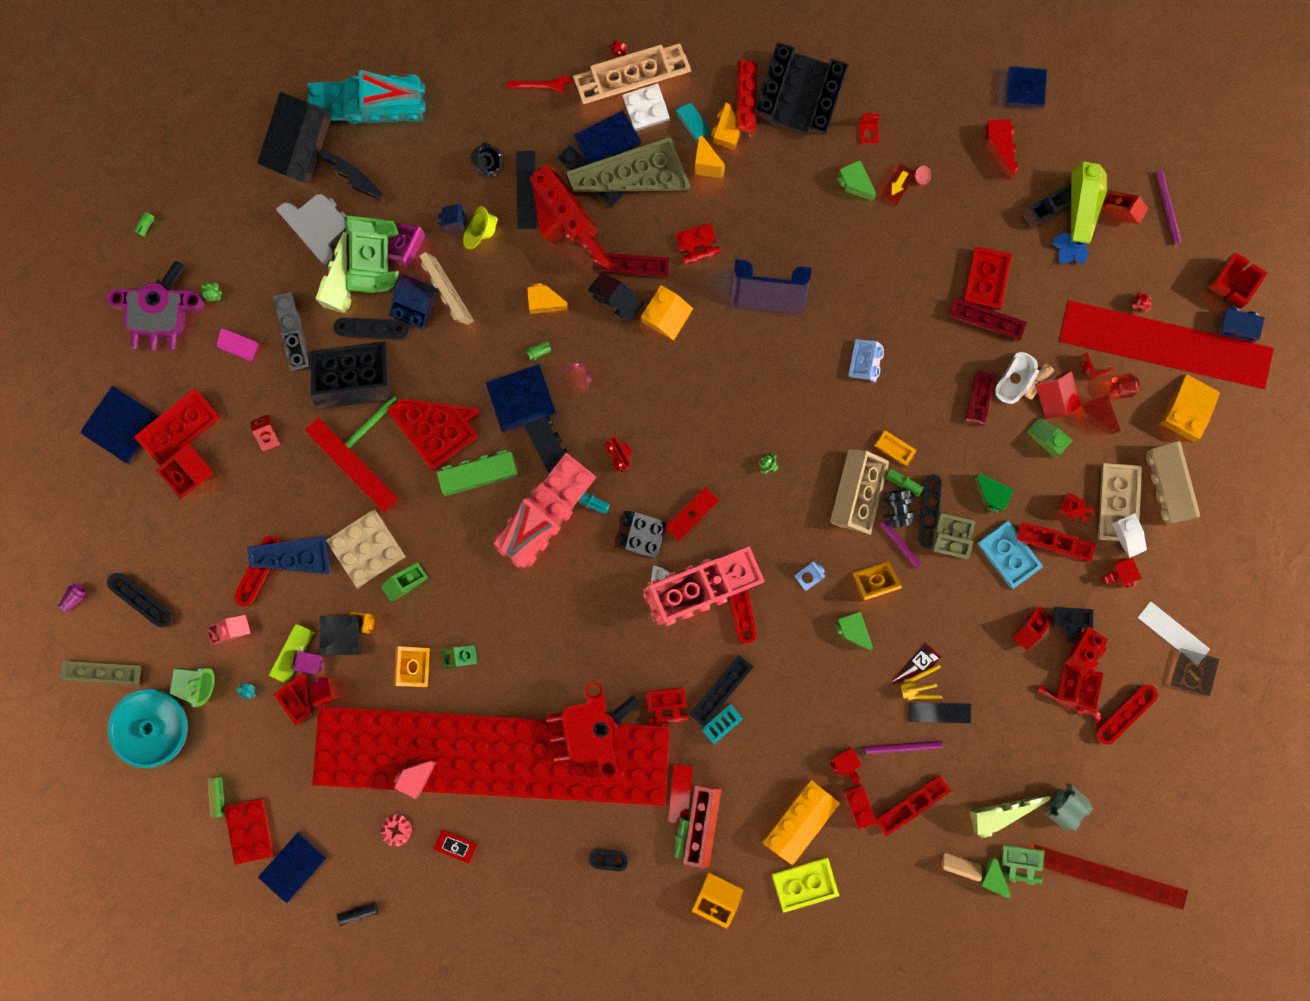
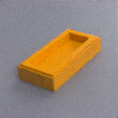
(895, 448)

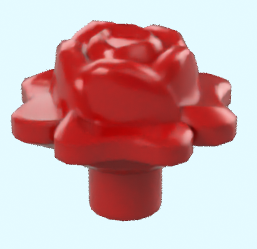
(1143, 302)

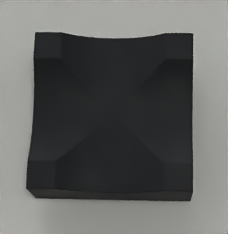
(340, 635)

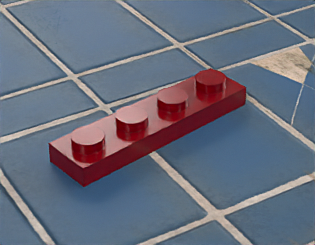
(636, 265)
(987, 319)

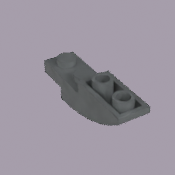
(292, 331)

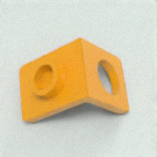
(368, 622)

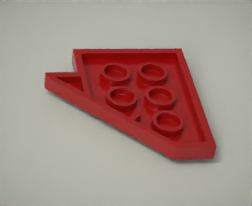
(435, 428)

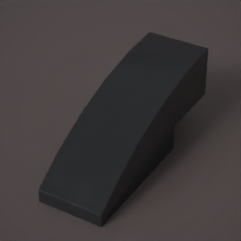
(1048, 207)
(939, 712)

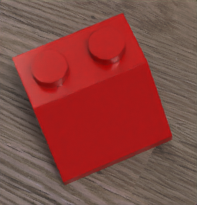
(184, 471)

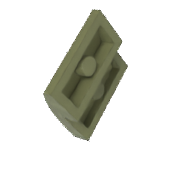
(953, 535)

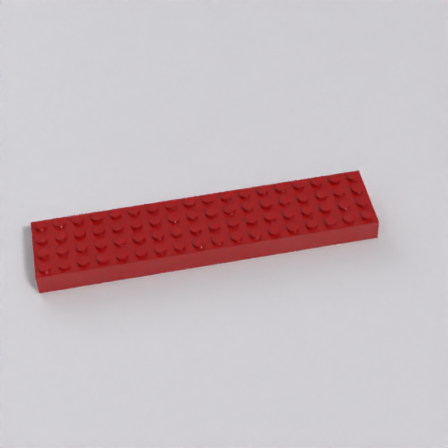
(484, 756)

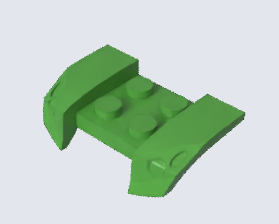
(369, 254)

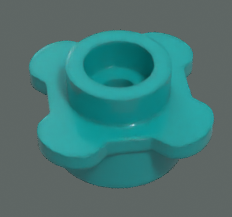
(246, 691)

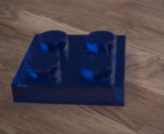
(1026, 86)

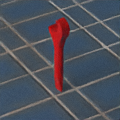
(556, 84)

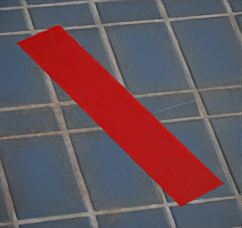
(1166, 344)

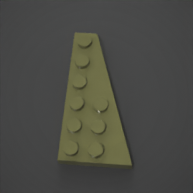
(641, 169)

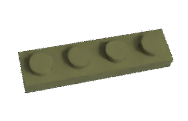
(100, 673)

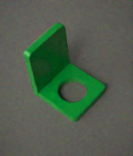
(460, 656)

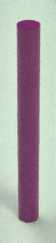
(1168, 207)
(903, 747)

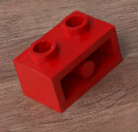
(1086, 651)

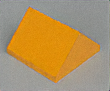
(708, 161)
(876, 581)
(411, 666)

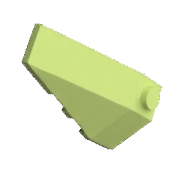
(333, 288)
(996, 817)

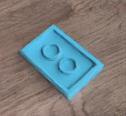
(1009, 557)

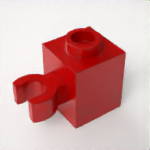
(1072, 508)
(1124, 573)
(846, 763)

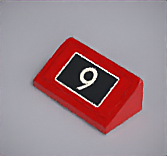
(455, 846)

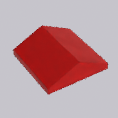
(1058, 395)

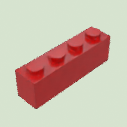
(702, 826)

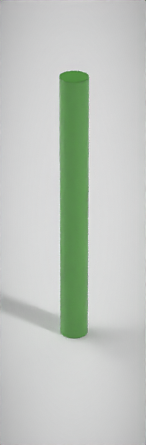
(370, 422)

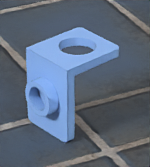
(817, 572)

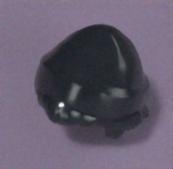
(486, 160)

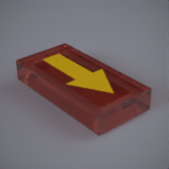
(898, 184)

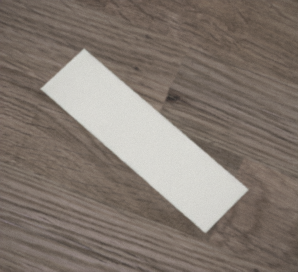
(1171, 630)

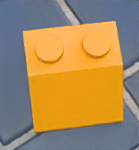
(666, 313)

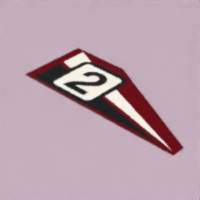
(920, 662)

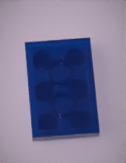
(607, 138)
(292, 867)

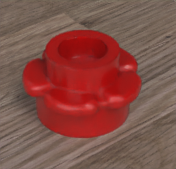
(618, 48)

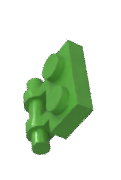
(1023, 858)

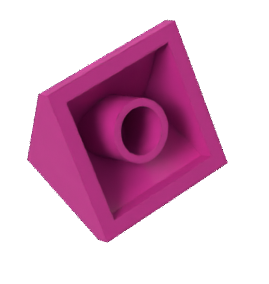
(405, 246)

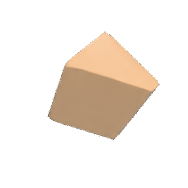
(961, 867)

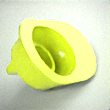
(480, 227)

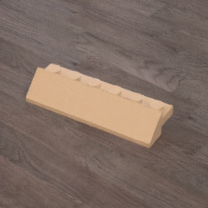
(631, 72)

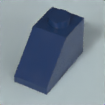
(453, 218)

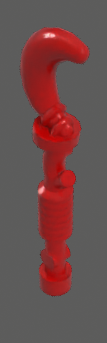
(1080, 711)

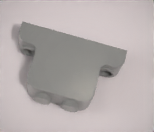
(316, 225)

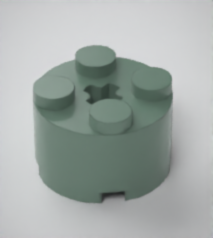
(1068, 808)

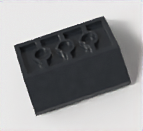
(800, 91)

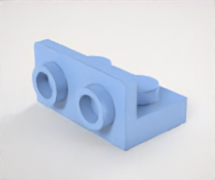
(866, 360)

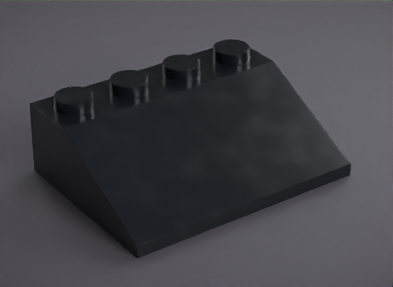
(294, 137)
(350, 375)

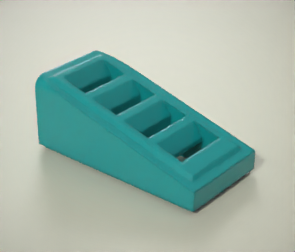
(709, 734)

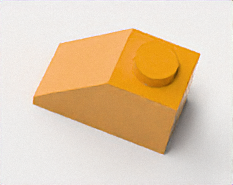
(543, 299)

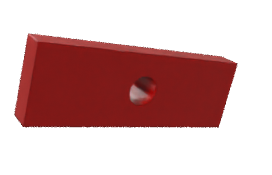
(683, 523)

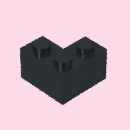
(615, 296)

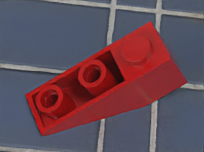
(1001, 144)

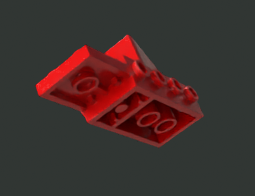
(563, 215)

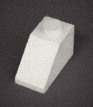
(1130, 535)

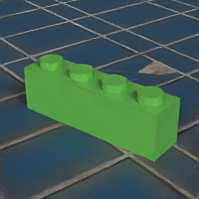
(477, 473)

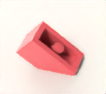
(413, 779)

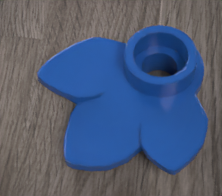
(1070, 250)

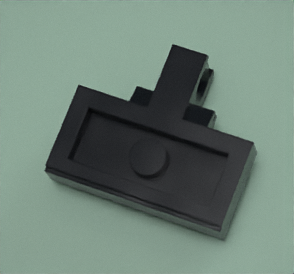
(1072, 620)

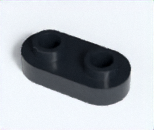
(608, 861)

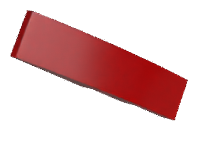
(1056, 541)
(913, 805)

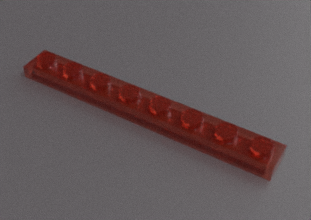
(1113, 878)

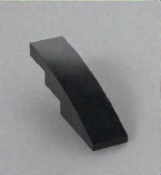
(357, 180)
(525, 196)

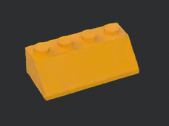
(800, 822)

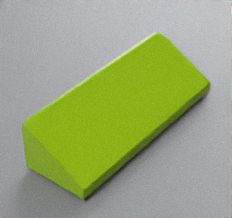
(298, 640)

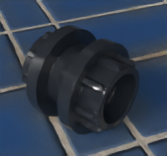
(898, 508)

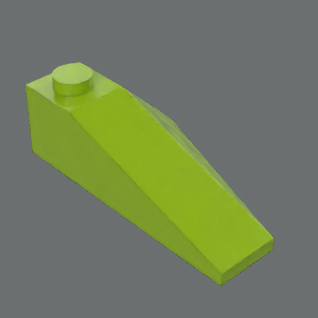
(1087, 198)

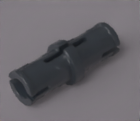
(357, 914)

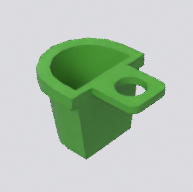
(193, 685)

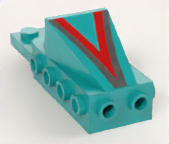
(371, 98)

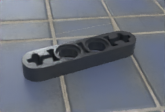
(929, 511)

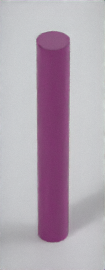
(900, 544)

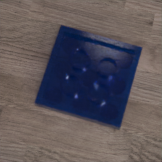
(520, 398)
(116, 424)

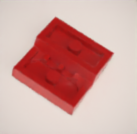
(1080, 689)

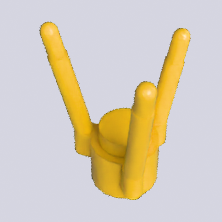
(910, 689)

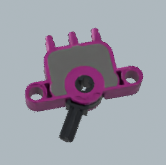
(156, 319)

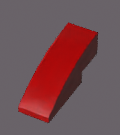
(680, 792)

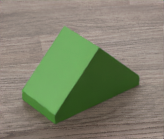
(993, 878)

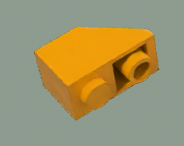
(725, 132)

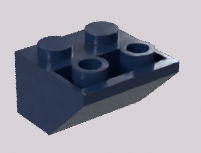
(413, 301)

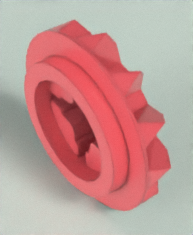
(404, 827)

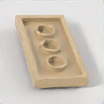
(449, 294)
(1118, 497)

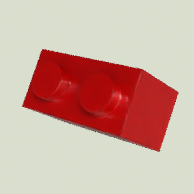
(859, 807)

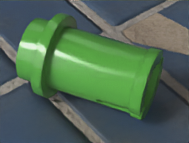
(144, 223)
(537, 351)

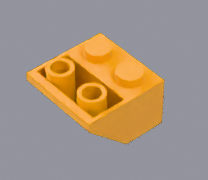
(717, 900)

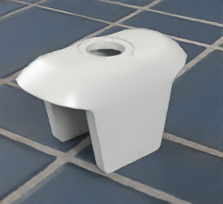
(1026, 367)

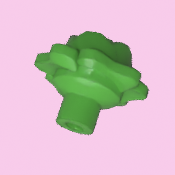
(211, 292)
(768, 463)

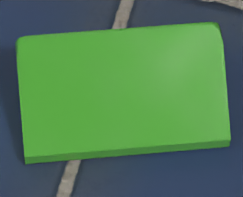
(216, 797)

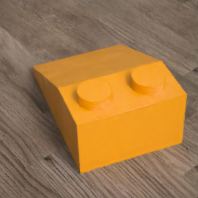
(1190, 409)

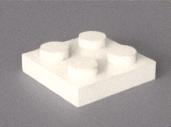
(646, 107)

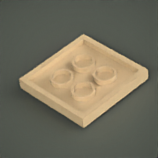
(366, 548)

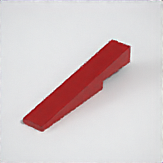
(351, 464)

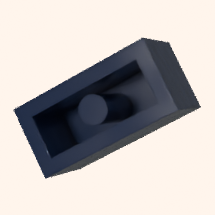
(1240, 324)

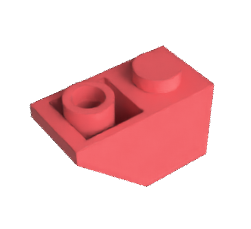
(228, 630)

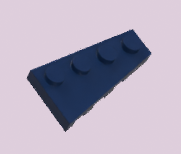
(294, 555)

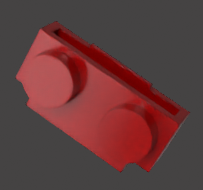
(619, 454)

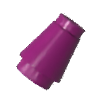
(72, 596)

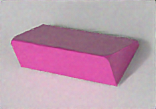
(237, 344)

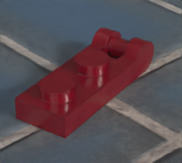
(980, 397)

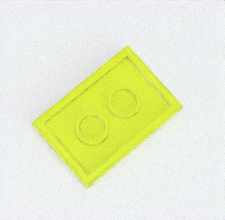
(805, 884)

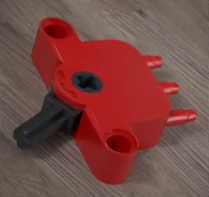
(580, 729)

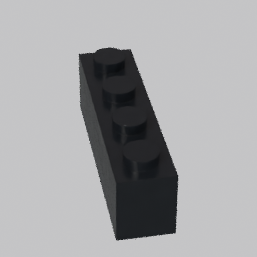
(546, 442)

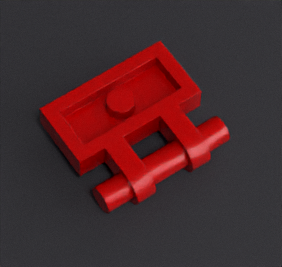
(696, 238)
(665, 700)

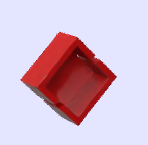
(1236, 283)

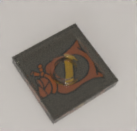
(1194, 672)

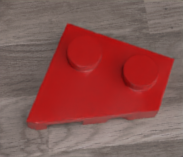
(296, 699)

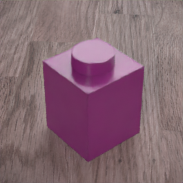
(306, 662)

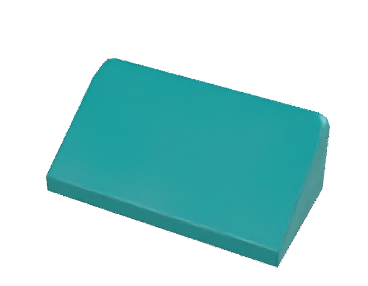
(693, 122)

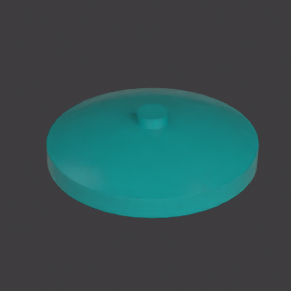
(147, 728)

